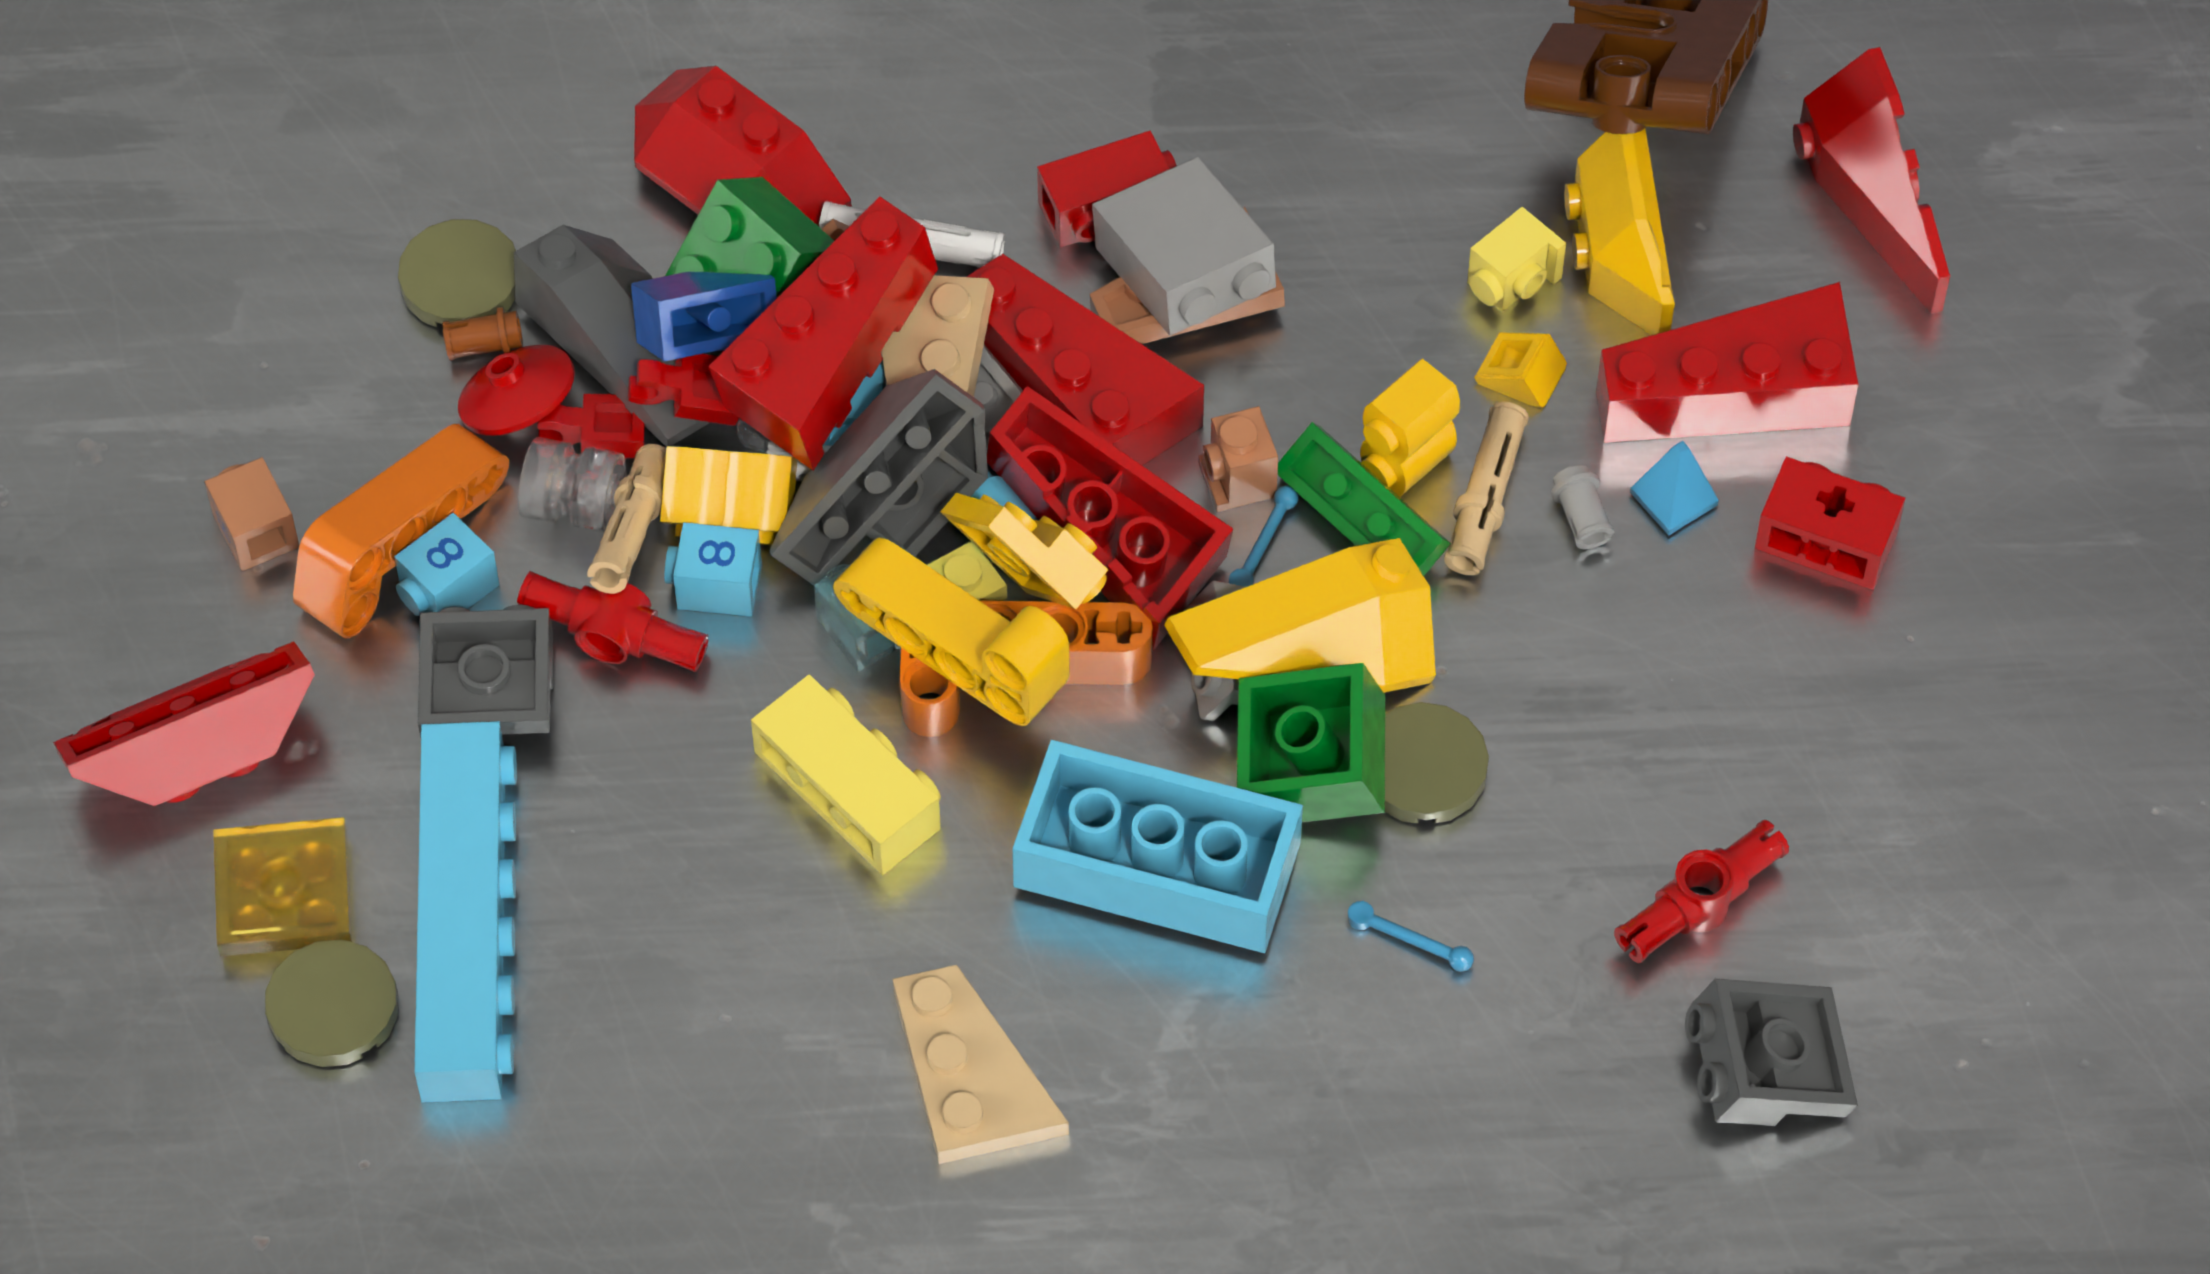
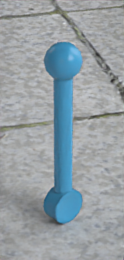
(1285, 499)
(1362, 917)

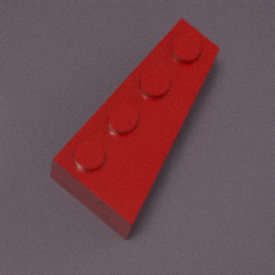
(826, 332)
(1088, 365)
(1734, 373)
(1145, 530)

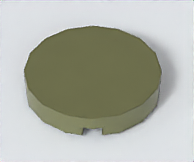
(457, 271)
(1432, 763)
(331, 1002)

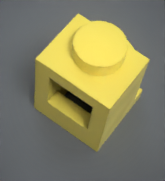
(1515, 260)

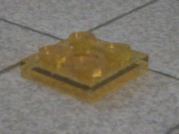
(281, 886)

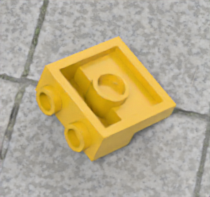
(1033, 553)

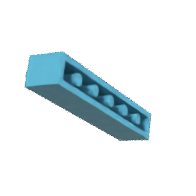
(462, 912)

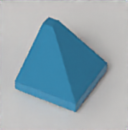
(1675, 490)

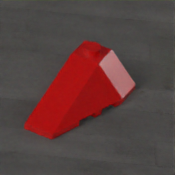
(1858, 160)

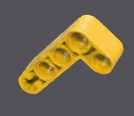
(997, 661)

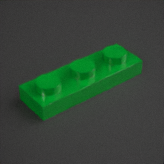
(1356, 498)

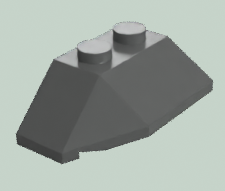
(887, 476)

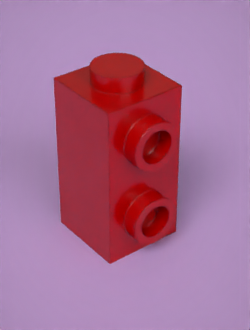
(1078, 181)

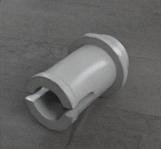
(1578, 494)

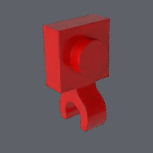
(686, 383)
(598, 424)

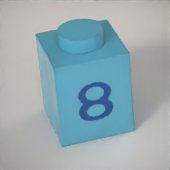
(445, 569)
(715, 569)

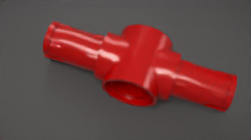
(614, 624)
(1682, 910)

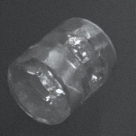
(551, 478)

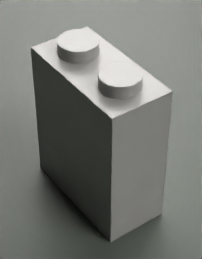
(1184, 246)

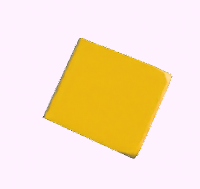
(1523, 367)

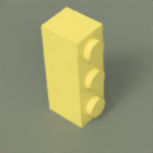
(847, 773)

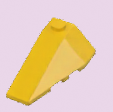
(1334, 611)

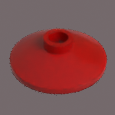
(516, 390)

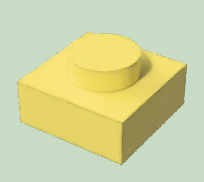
(972, 573)

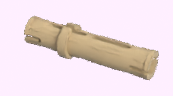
(637, 504)
(1480, 508)

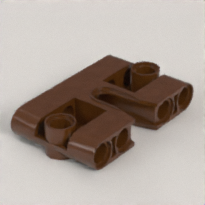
(1645, 62)

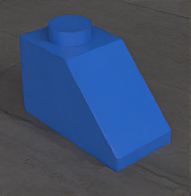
(697, 310)

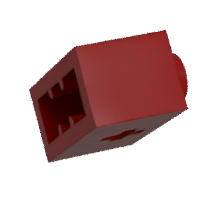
(1829, 522)

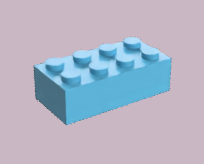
(1157, 846)

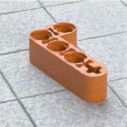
(358, 537)
(1117, 658)

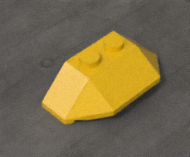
(1621, 230)

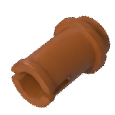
(483, 334)

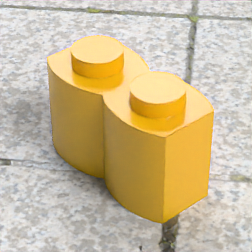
(1410, 427)
(727, 489)

